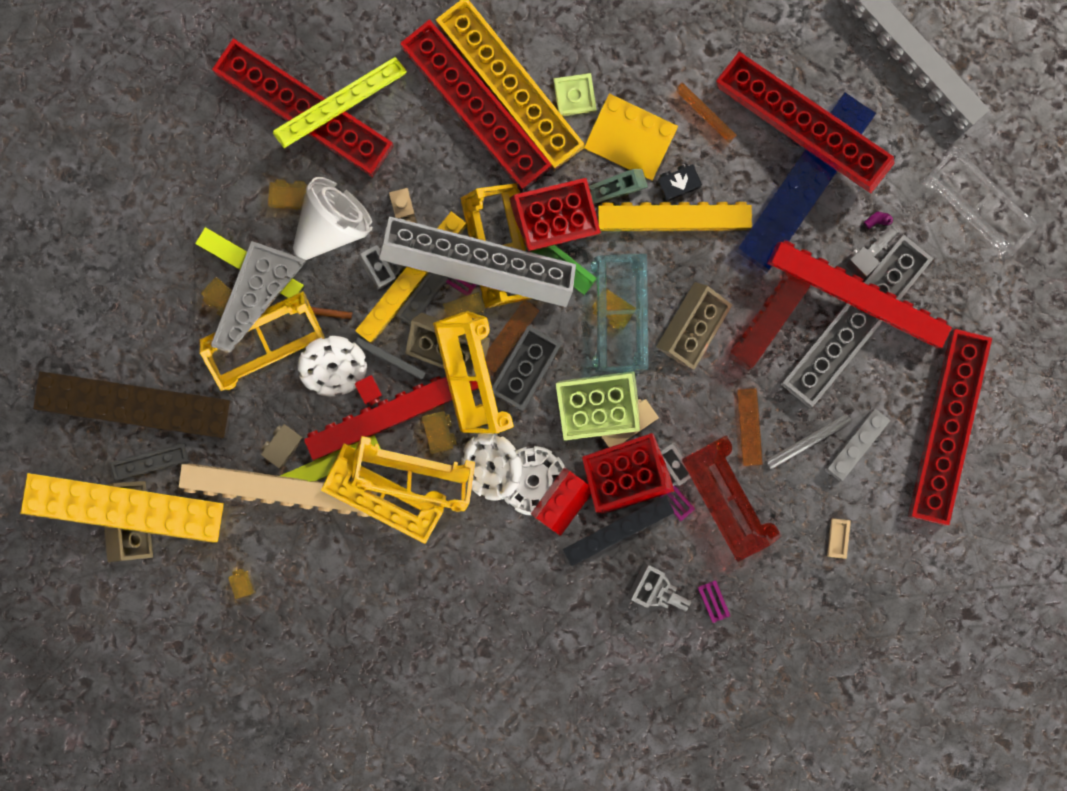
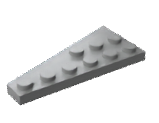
(257, 286)

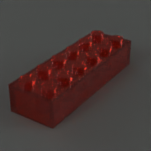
(769, 322)

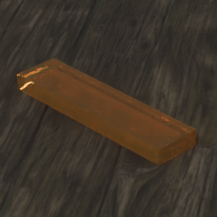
(706, 113)
(510, 335)
(749, 427)

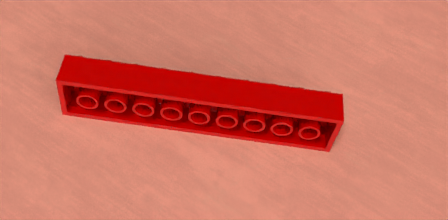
(290, 98)
(476, 105)
(805, 122)
(950, 427)

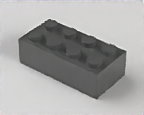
(525, 368)

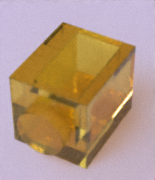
(241, 583)

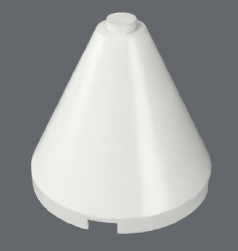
(328, 219)

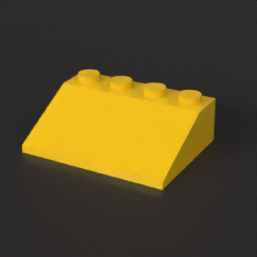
(630, 136)

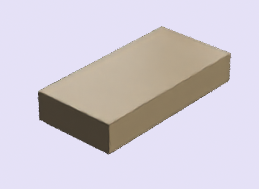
(838, 538)

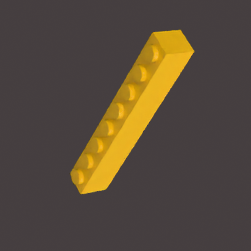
(675, 217)
(401, 290)

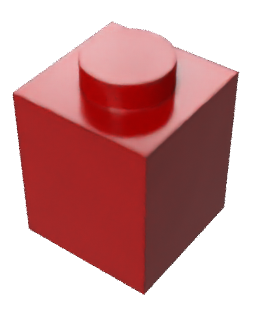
(369, 390)

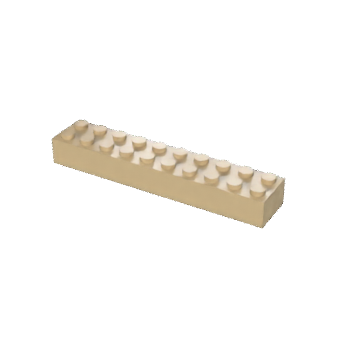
(262, 486)

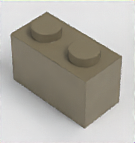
(281, 446)

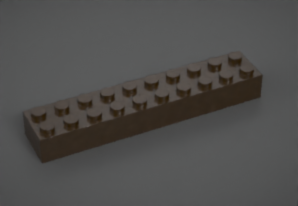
(133, 405)

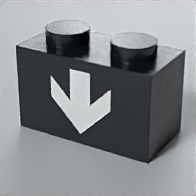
(679, 182)

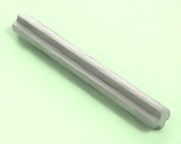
(808, 441)

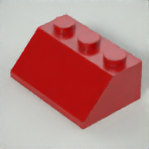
(562, 501)

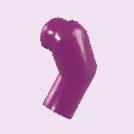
(878, 218)

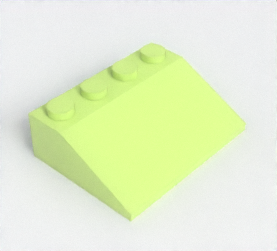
(598, 405)

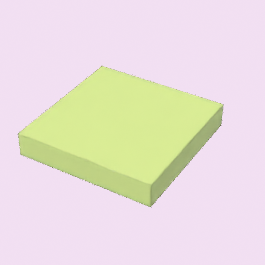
(575, 94)

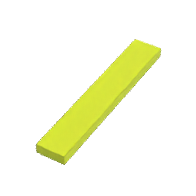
(235, 256)
(320, 468)

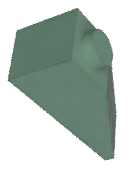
(618, 186)

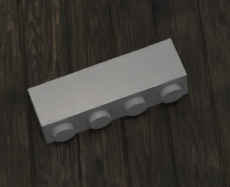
(857, 445)

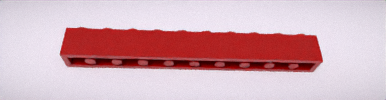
(860, 295)
(380, 418)

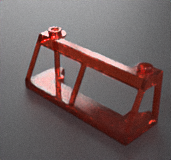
(719, 507)

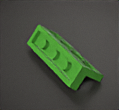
(583, 279)

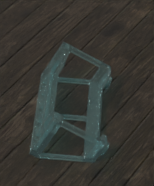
(639, 267)

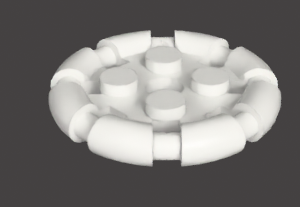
(328, 375)
(503, 468)
(533, 468)

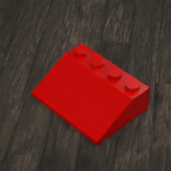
(555, 214)
(627, 474)

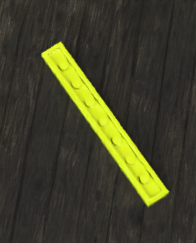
(339, 102)

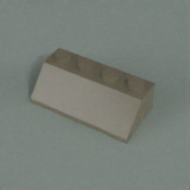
(698, 314)
(424, 345)
(127, 544)

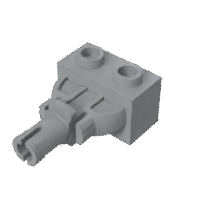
(862, 261)
(379, 271)
(676, 468)
(652, 588)

